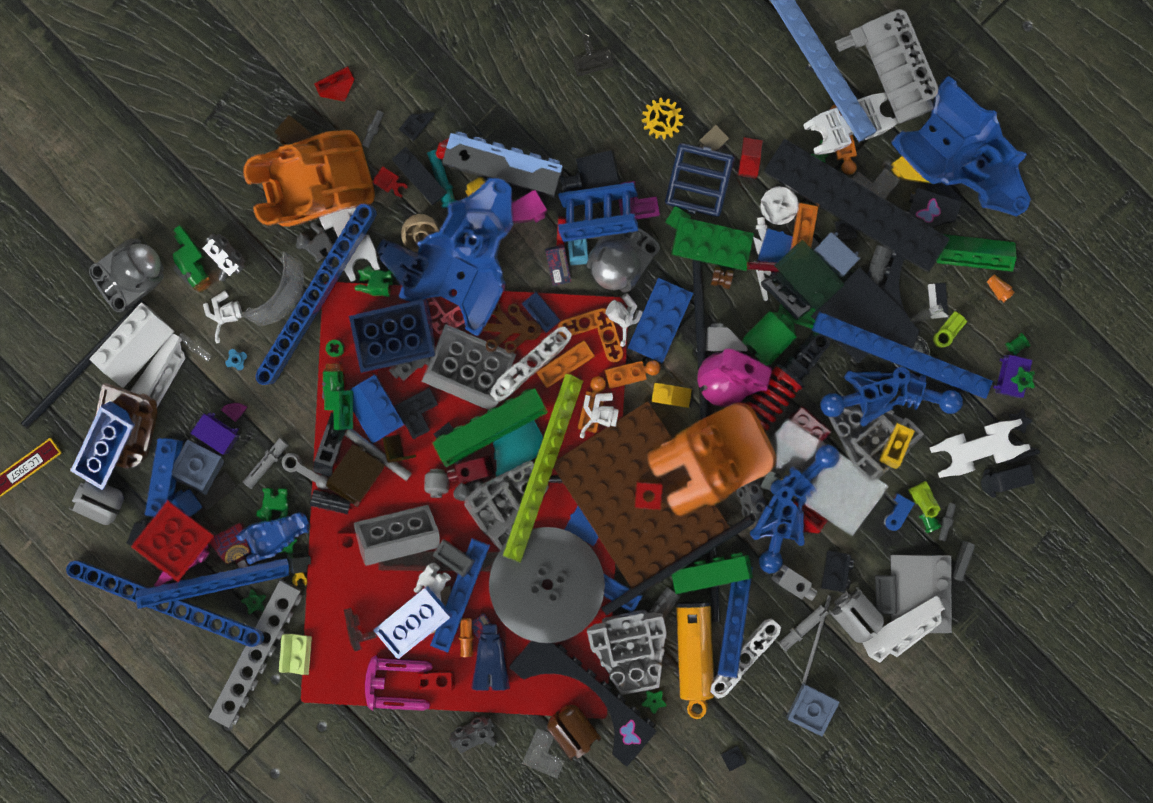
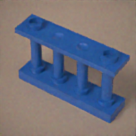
(598, 227)
(162, 484)

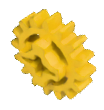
(654, 123)

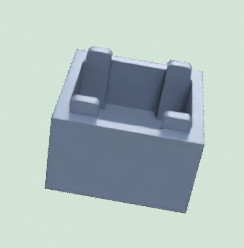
(836, 254)
(197, 467)
(812, 709)

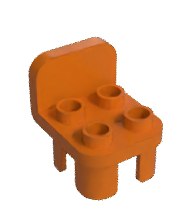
(311, 178)
(719, 455)

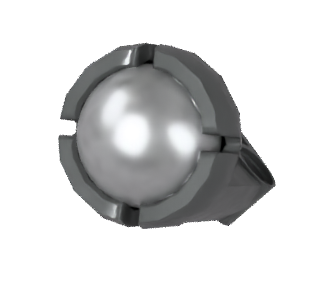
(621, 259)
(127, 274)

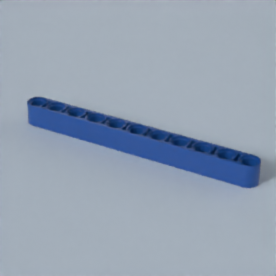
(323, 289)
(173, 608)

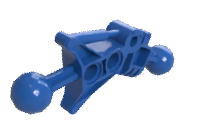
(912, 392)
(793, 517)

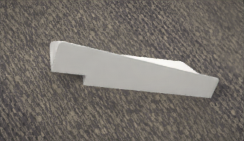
(161, 370)
(905, 630)

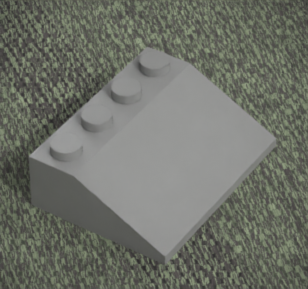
(466, 367)
(920, 580)

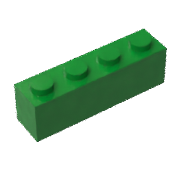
(712, 574)

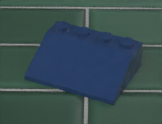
(393, 335)

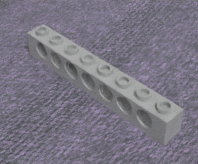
(220, 712)

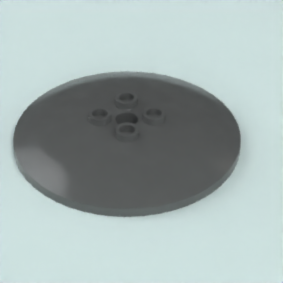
(551, 613)

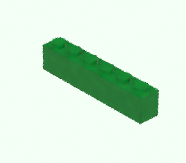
(489, 427)

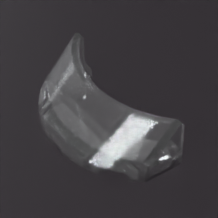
(284, 298)

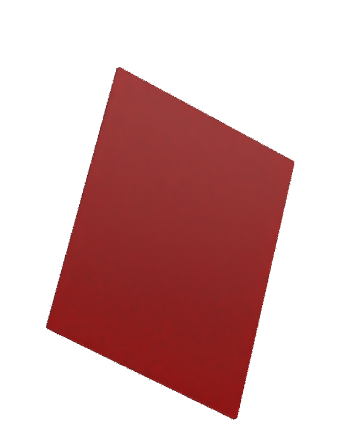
(343, 581)

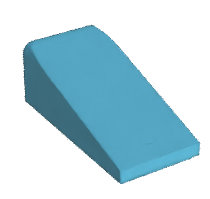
(578, 251)

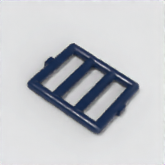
(679, 165)

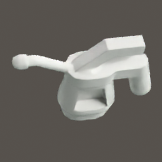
(228, 313)
(618, 313)
(601, 414)

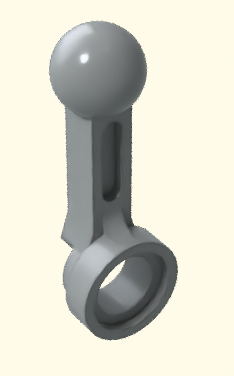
(320, 480)

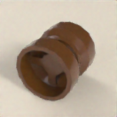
(722, 277)

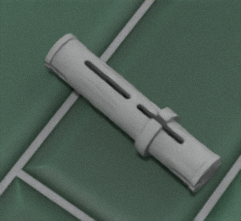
(270, 457)
(806, 625)

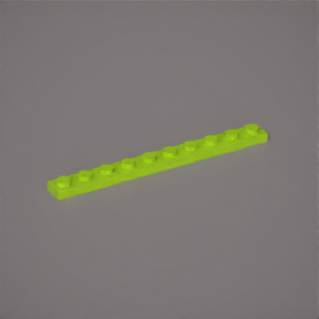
(543, 468)

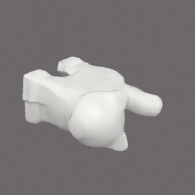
(431, 579)

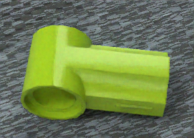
(950, 329)
(924, 498)

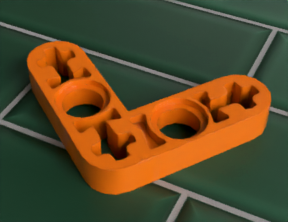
(595, 323)

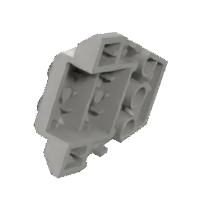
(867, 442)
(498, 501)
(630, 649)

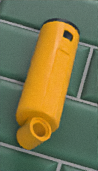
(695, 654)

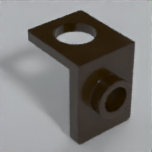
(394, 449)

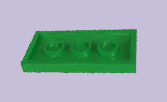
(712, 244)

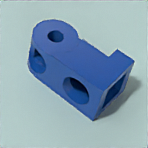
(899, 513)

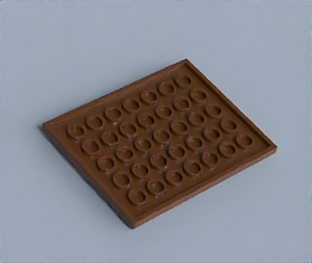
(603, 484)

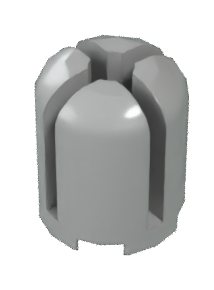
(96, 510)
(848, 620)

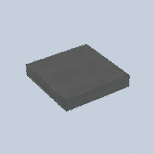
(962, 560)

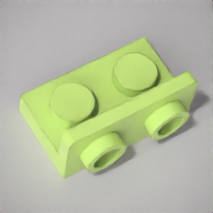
(295, 654)

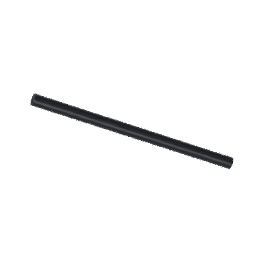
(72, 375)
(677, 565)

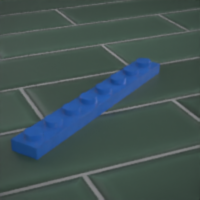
(211, 583)

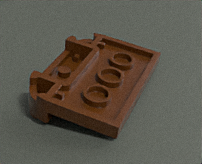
(143, 414)

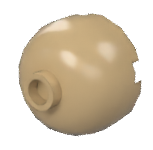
(417, 229)

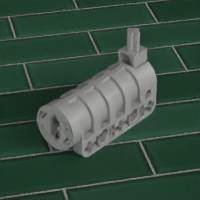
(895, 65)

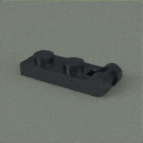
(786, 295)

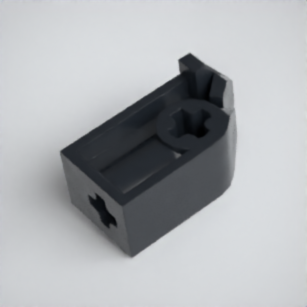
(1006, 479)

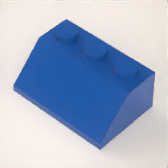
(375, 409)

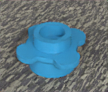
(232, 363)

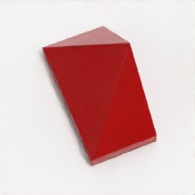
(336, 85)
(812, 521)

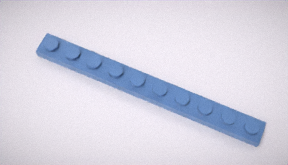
(825, 68)

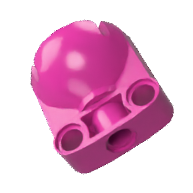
(731, 377)

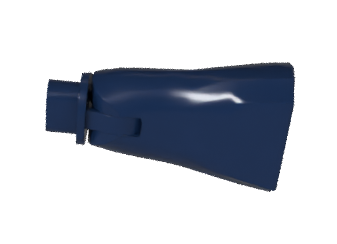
(403, 263)
(490, 661)

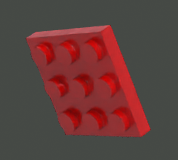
(172, 541)

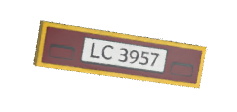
(28, 465)

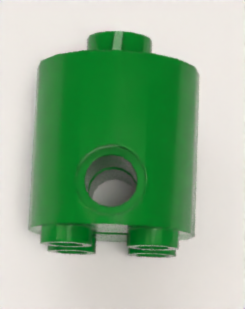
(770, 337)

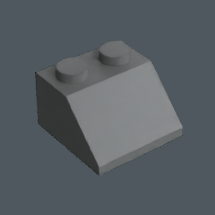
(723, 338)

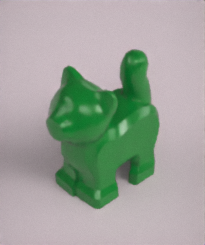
(378, 281)
(273, 502)

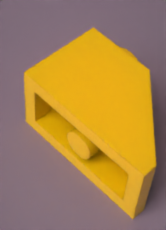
(906, 172)
(671, 395)
(896, 446)

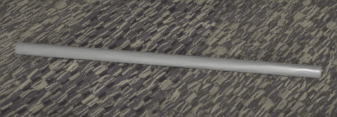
(816, 642)

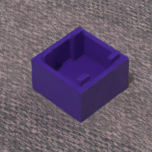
(1008, 370)
(215, 433)

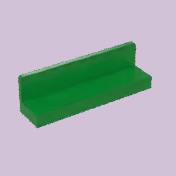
(979, 253)

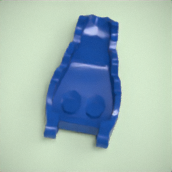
(272, 536)

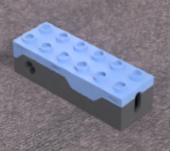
(496, 162)

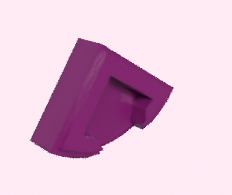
(234, 410)

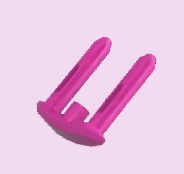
(378, 683)

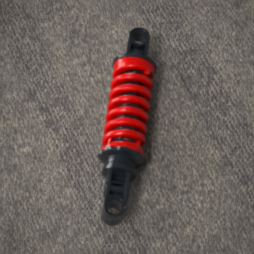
(786, 379)

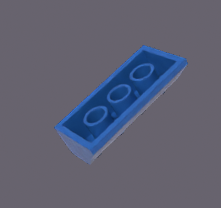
(103, 445)

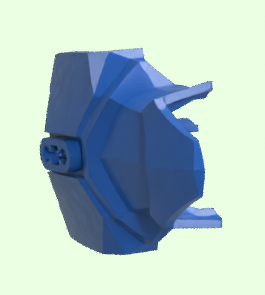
(973, 153)
(468, 245)

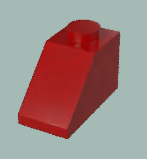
(750, 158)

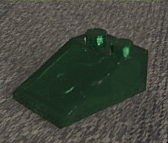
(809, 275)

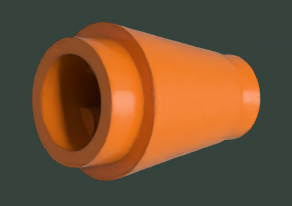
(1000, 288)

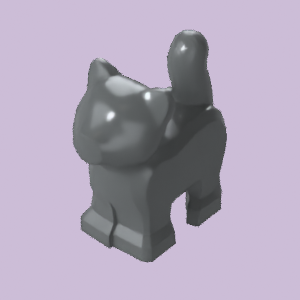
(314, 247)
(464, 490)

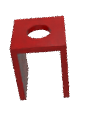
(641, 488)

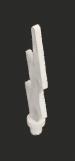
(762, 230)

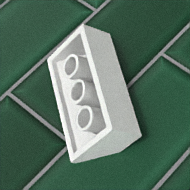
(132, 345)

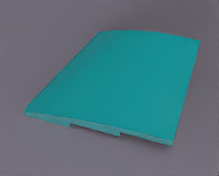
(517, 448)

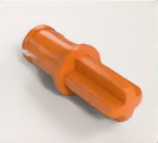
(466, 637)

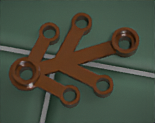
(507, 329)

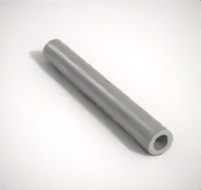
(374, 451)

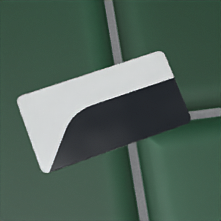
(938, 296)

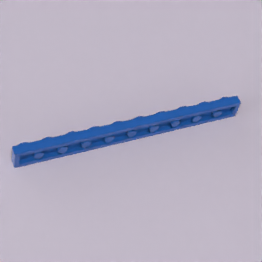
(902, 355)

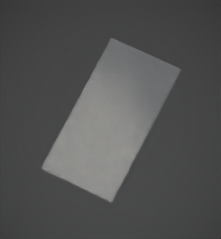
(841, 491)

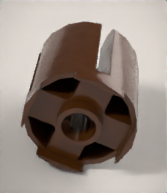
(572, 731)

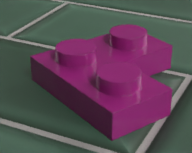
(641, 207)

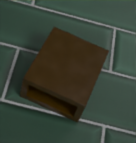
(355, 475)

